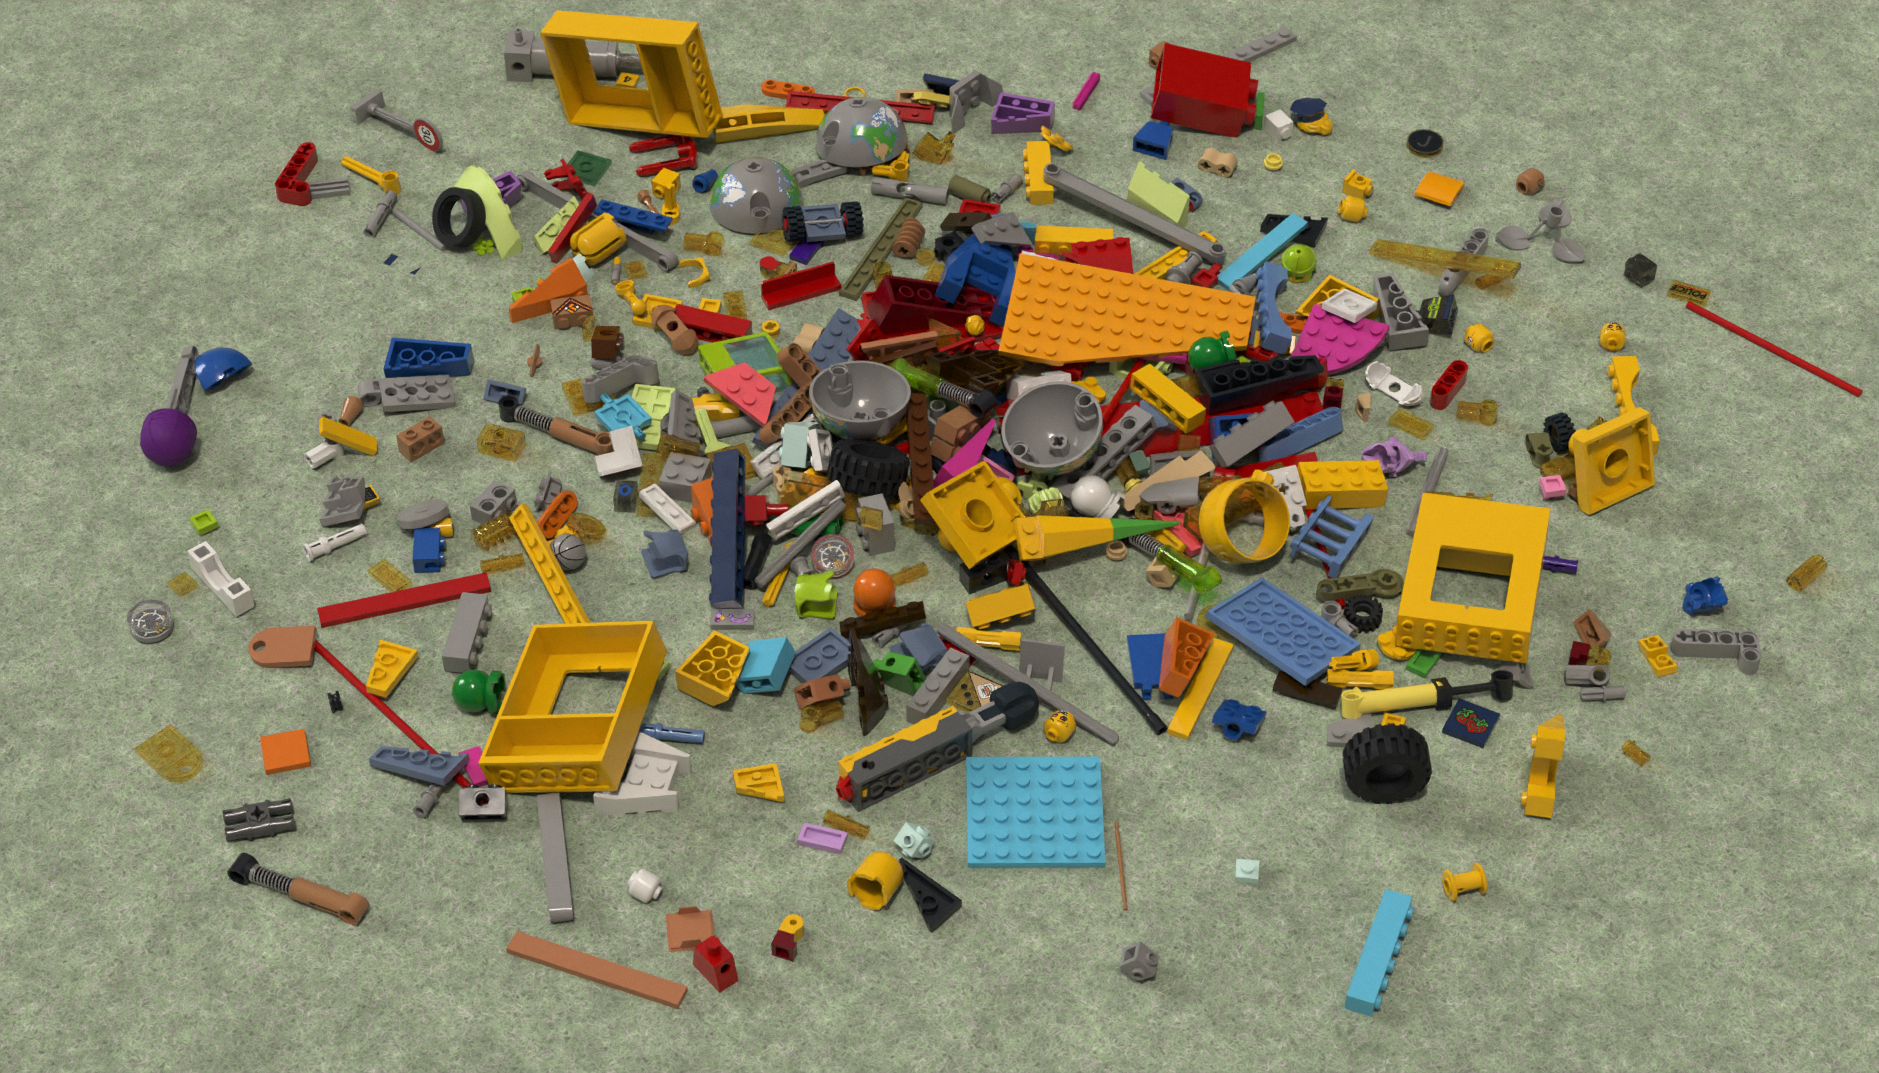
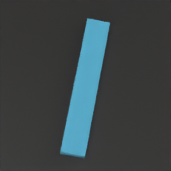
(1262, 250)

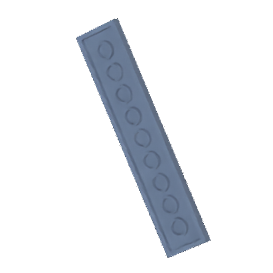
(827, 351)

